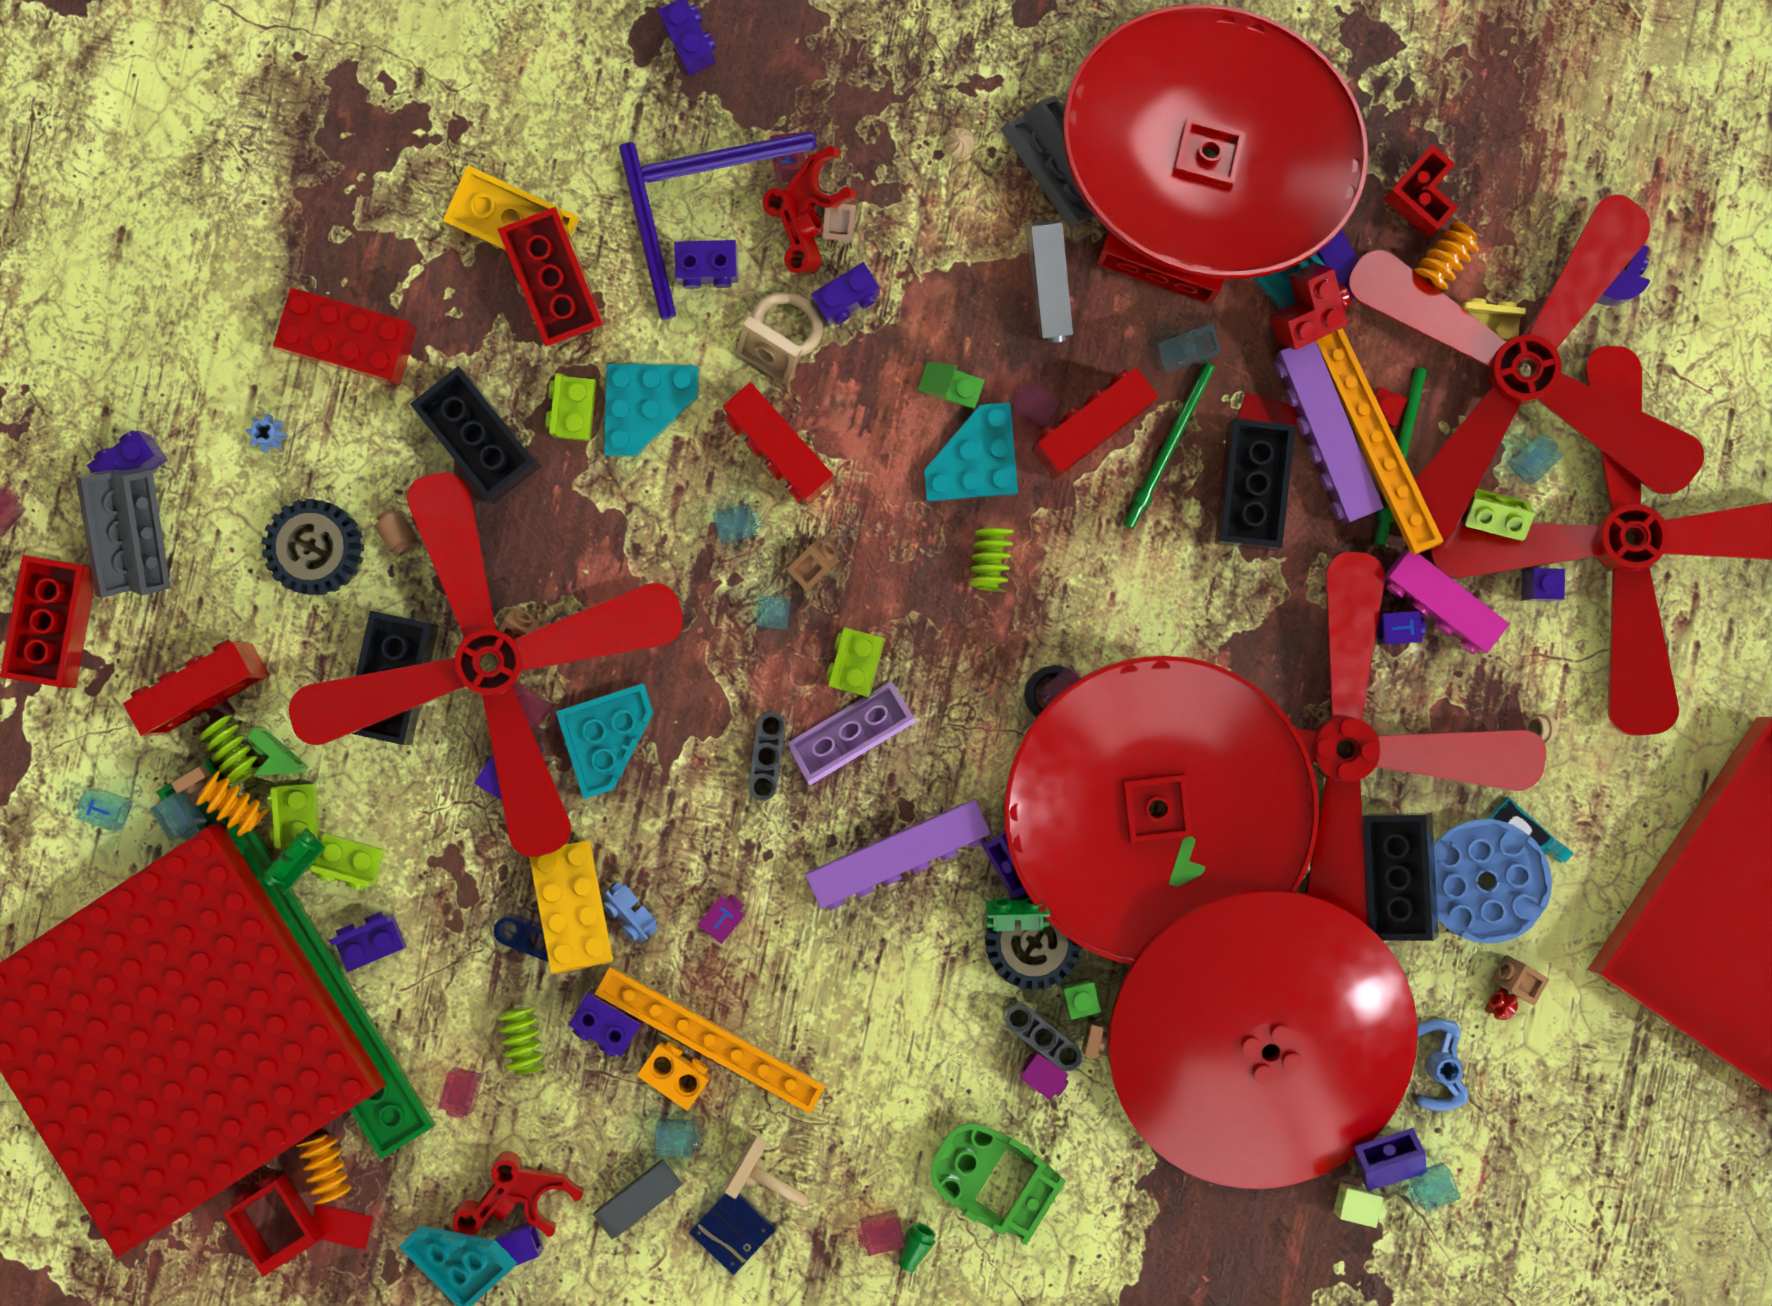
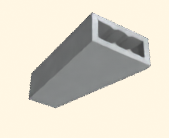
(1049, 279)

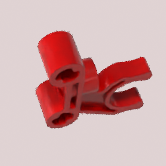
(799, 214)
(520, 1185)

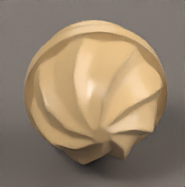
(959, 143)
(1544, 726)

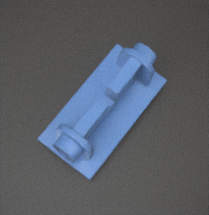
(633, 923)

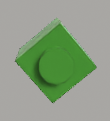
(1080, 998)

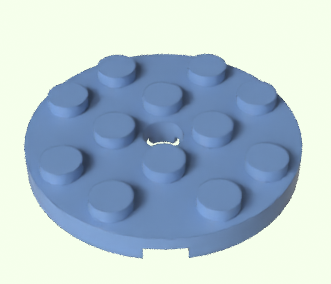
(1520, 884)

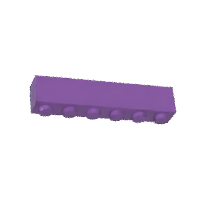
(1328, 432)
(898, 853)

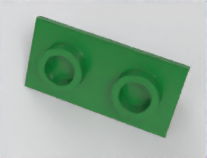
(294, 861)
(1004, 912)

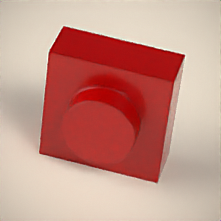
(1390, 404)

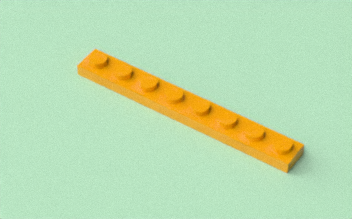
(1379, 444)
(710, 1039)

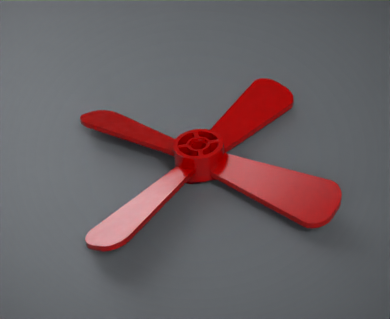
(1639, 443)
(449, 530)
(1640, 673)
(1485, 758)

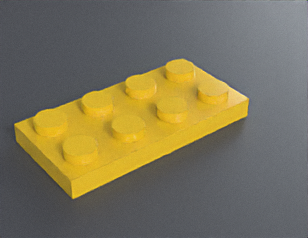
(487, 203)
(571, 908)

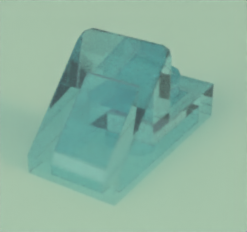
(1189, 348)

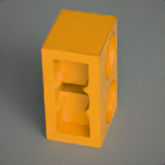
(669, 1081)

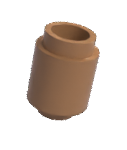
(396, 532)

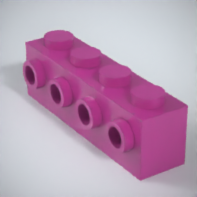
(1445, 602)

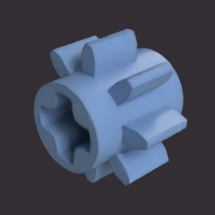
(258, 434)

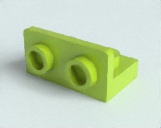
(571, 407)
(1499, 514)
(855, 662)
(292, 811)
(348, 861)

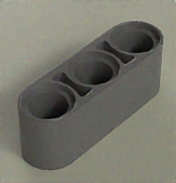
(761, 770)
(1050, 1048)
(637, 1199)

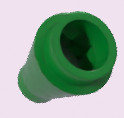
(917, 1244)

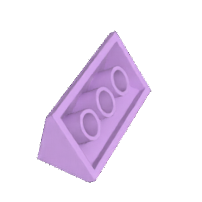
(851, 732)

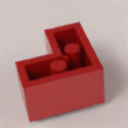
(1417, 196)
(1316, 309)

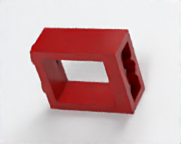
(251, 1238)

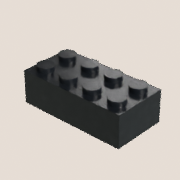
(475, 435)
(1255, 484)
(388, 645)
(1401, 876)

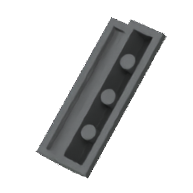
(1041, 147)
(123, 532)

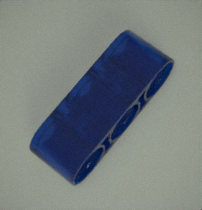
(523, 938)

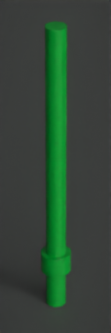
(1142, 498)
(1385, 515)

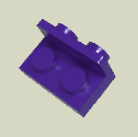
(369, 942)

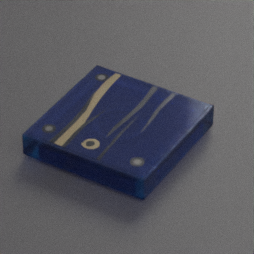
(732, 1231)

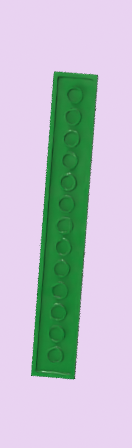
(395, 1111)

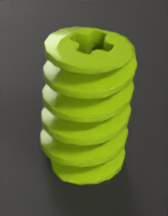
(990, 558)
(228, 750)
(521, 1040)

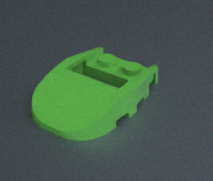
(965, 1165)

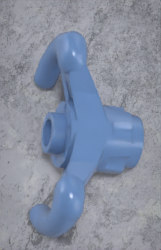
(1444, 1066)

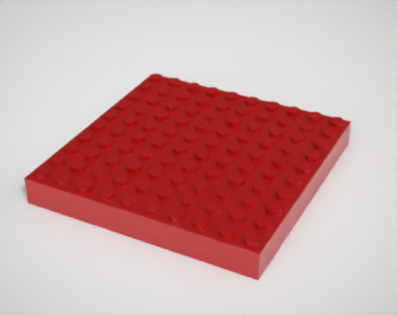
(1702, 922)
(174, 1039)

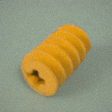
(1447, 254)
(230, 804)
(324, 1167)

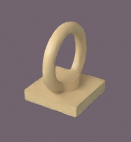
(770, 349)
(750, 1170)

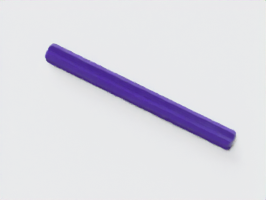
(729, 157)
(647, 231)

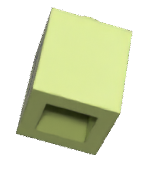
(1359, 1205)

